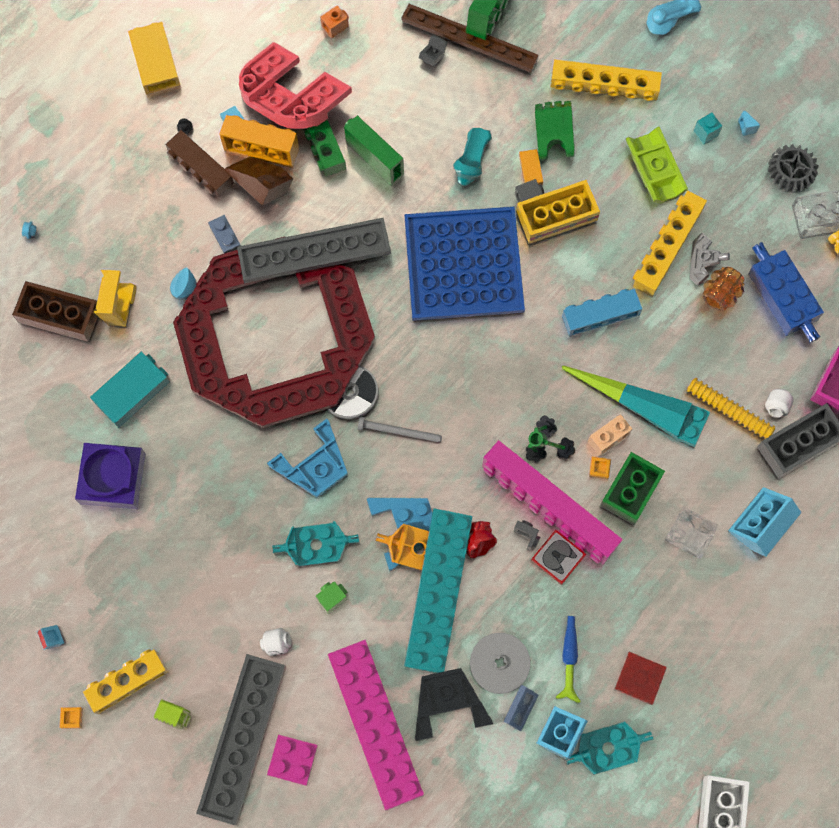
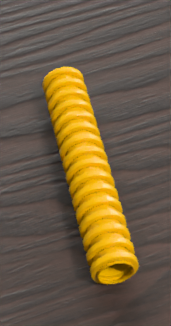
(731, 409)

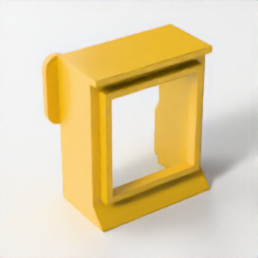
(114, 299)

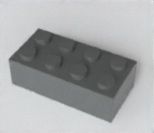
(801, 441)

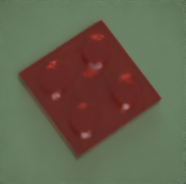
(640, 678)

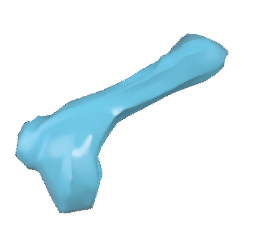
(664, 16)

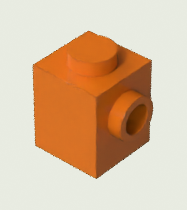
(334, 21)

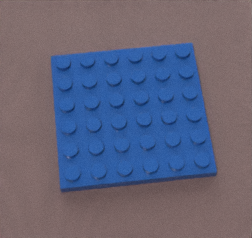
(464, 263)

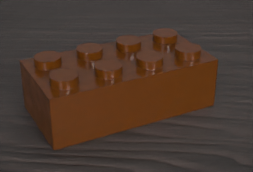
(56, 311)

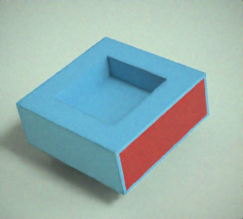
(50, 637)

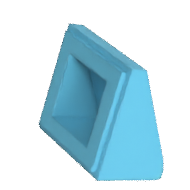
(748, 124)

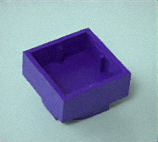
(110, 476)

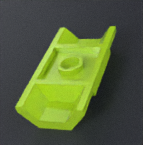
(657, 166)

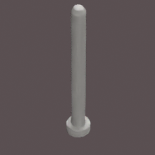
(398, 430)

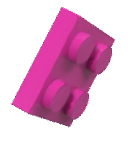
(292, 760)

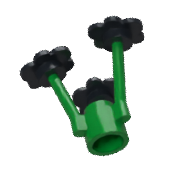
(538, 440)

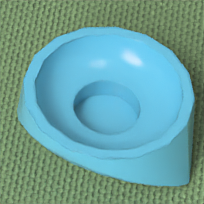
(183, 284)

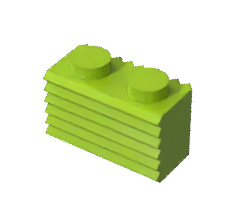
(172, 715)

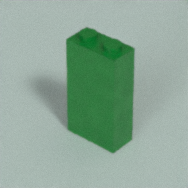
(374, 150)

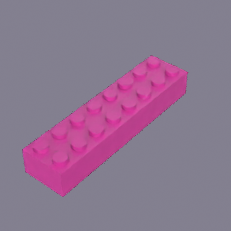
(550, 502)
(375, 725)

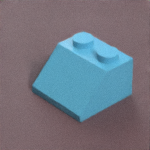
(561, 732)

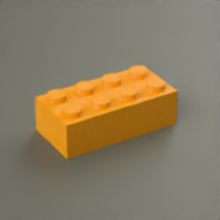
(259, 141)

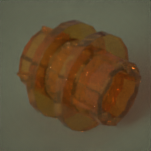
(723, 288)

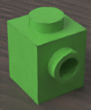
(332, 596)

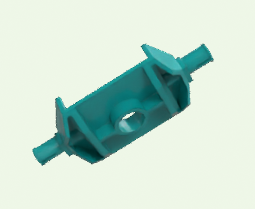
(300, 540)
(625, 744)

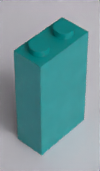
(130, 389)

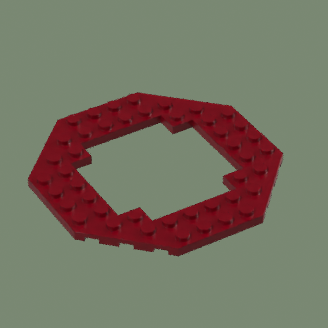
(288, 398)

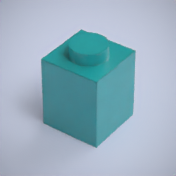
(707, 128)

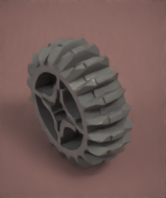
(803, 166)

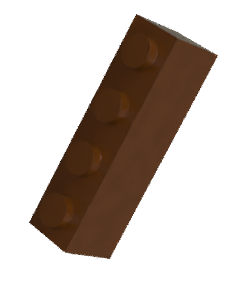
(199, 163)

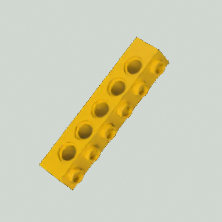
(612, 74)
(694, 206)

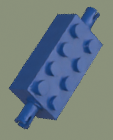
(785, 292)

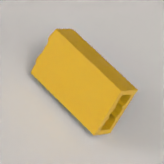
(154, 57)

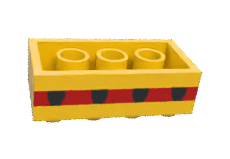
(557, 211)

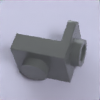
(433, 51)
(526, 529)

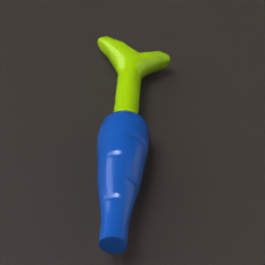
(570, 658)

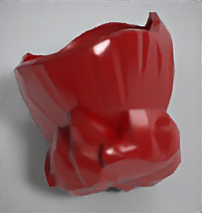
(480, 539)

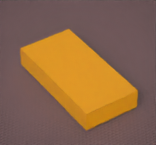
(531, 166)

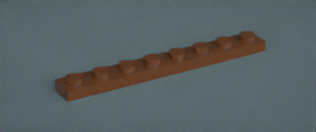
(457, 33)

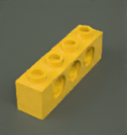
(155, 670)

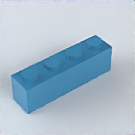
(601, 312)

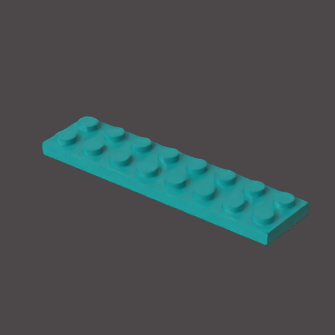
(438, 591)

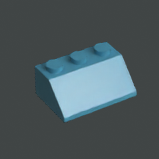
(765, 521)

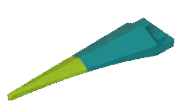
(672, 415)

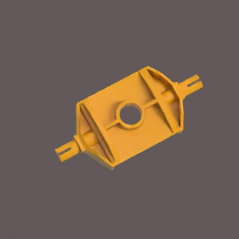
(402, 544)

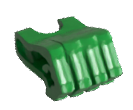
(554, 127)

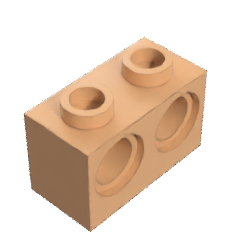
(609, 435)

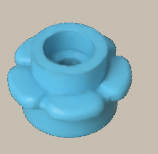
(28, 229)

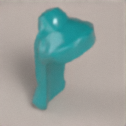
(469, 166)

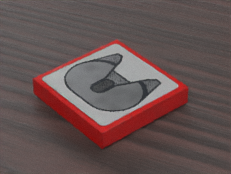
(558, 557)

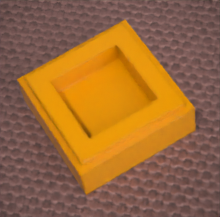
(600, 467)
(71, 717)

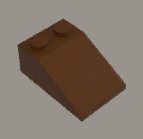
(260, 179)

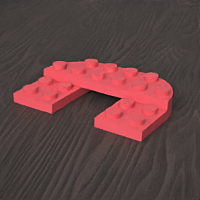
(279, 104)

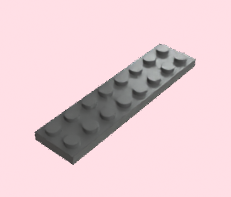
(313, 250)
(241, 740)

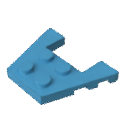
(320, 469)
(407, 511)

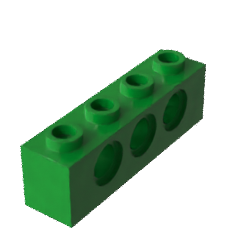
(329, 164)

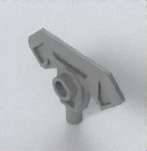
(704, 258)

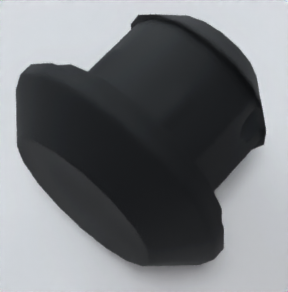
(184, 125)

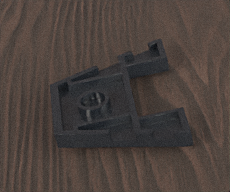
(447, 693)

